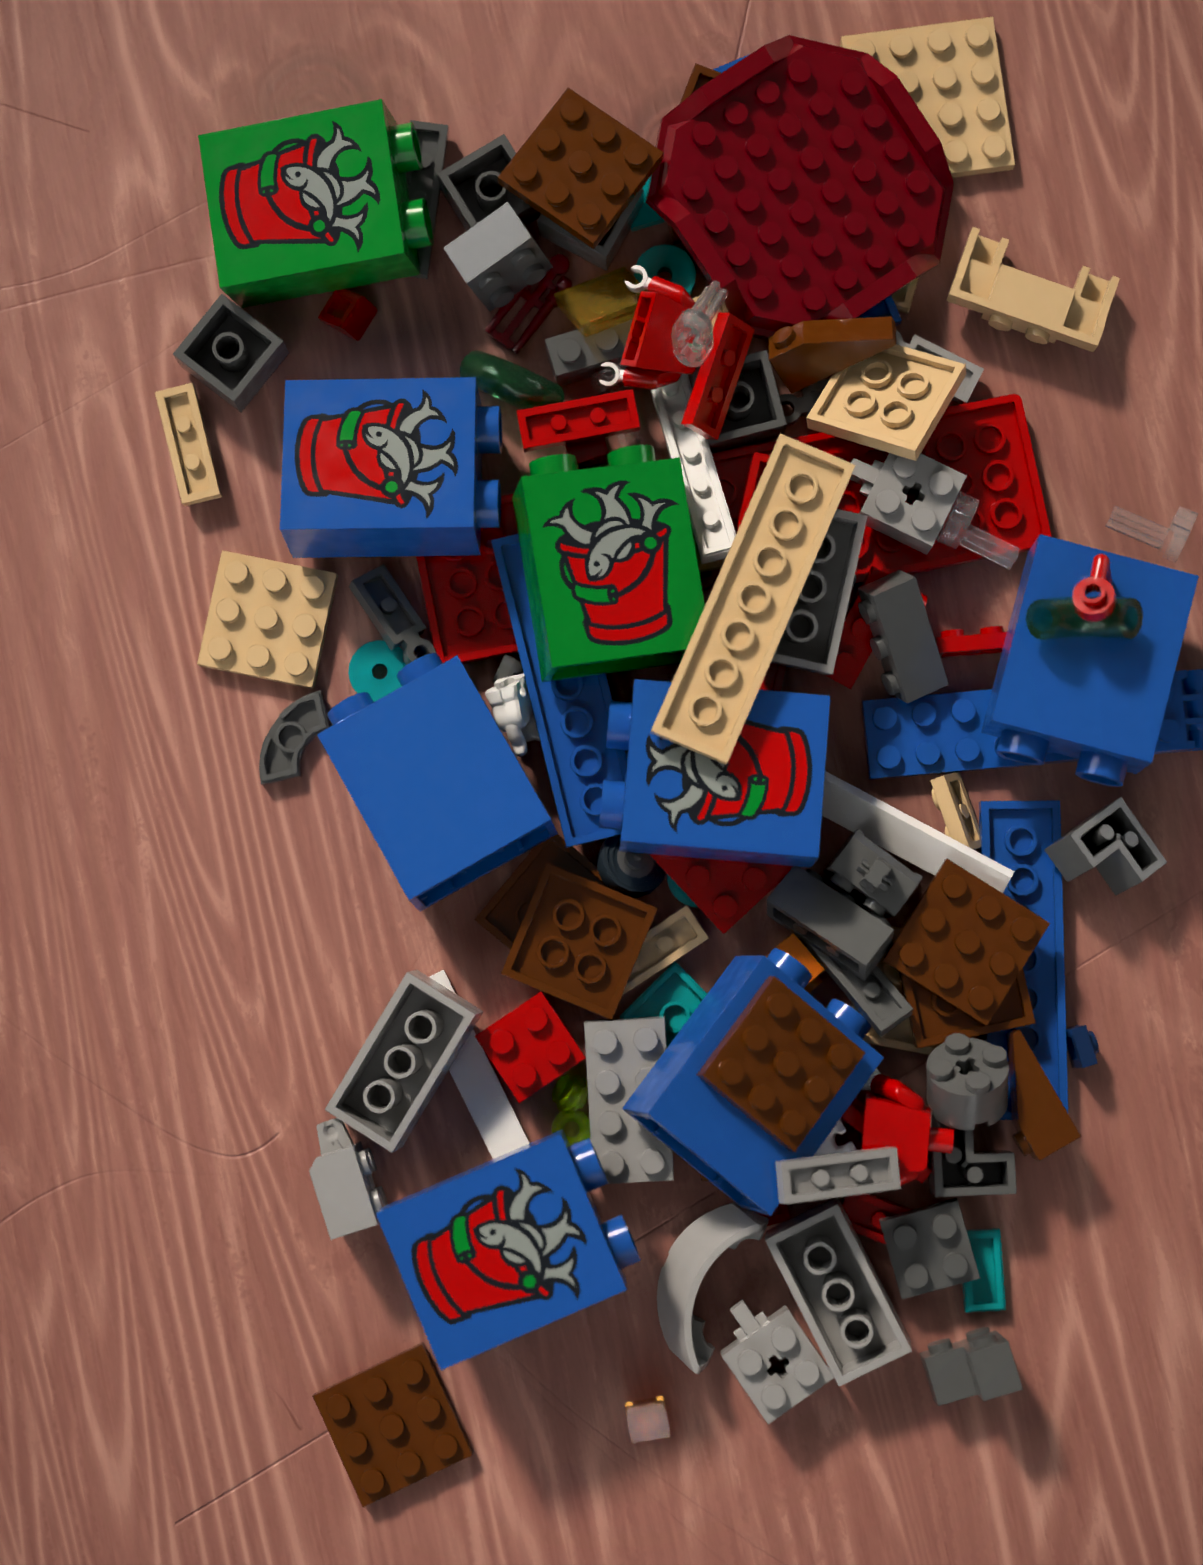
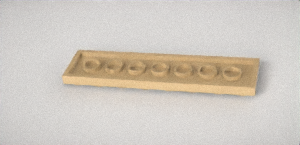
(752, 599)

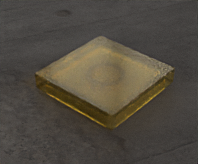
(599, 302)

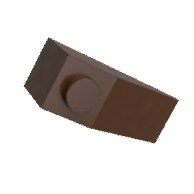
(824, 347)
(1035, 1107)

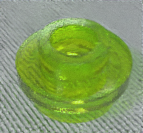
(570, 1093)
(578, 1117)

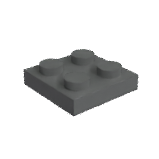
(929, 1248)

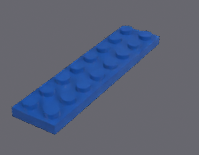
(568, 717)
(1016, 838)

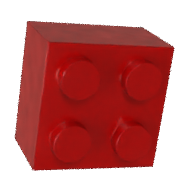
(530, 1046)

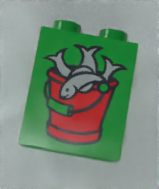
(314, 203)
(608, 563)

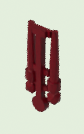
(560, 267)

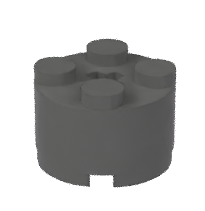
(967, 1082)

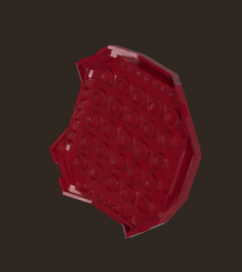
(803, 184)

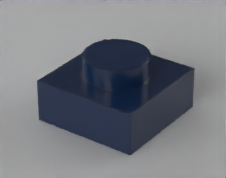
(1081, 1046)

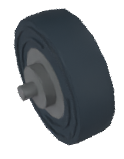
(628, 871)

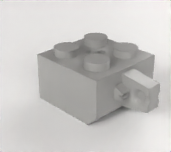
(887, 490)
(345, 1181)
(749, 1357)

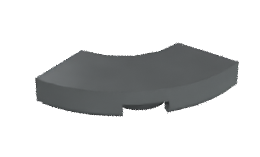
(290, 736)

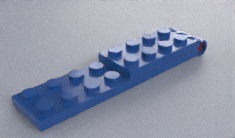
(945, 731)

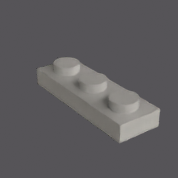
(837, 1175)

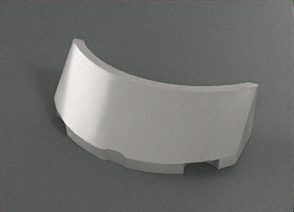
(685, 1269)

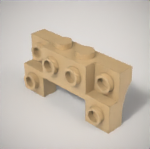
(1029, 302)

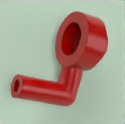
(1099, 581)

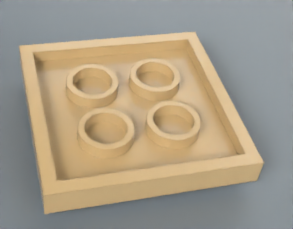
(888, 400)
(267, 619)

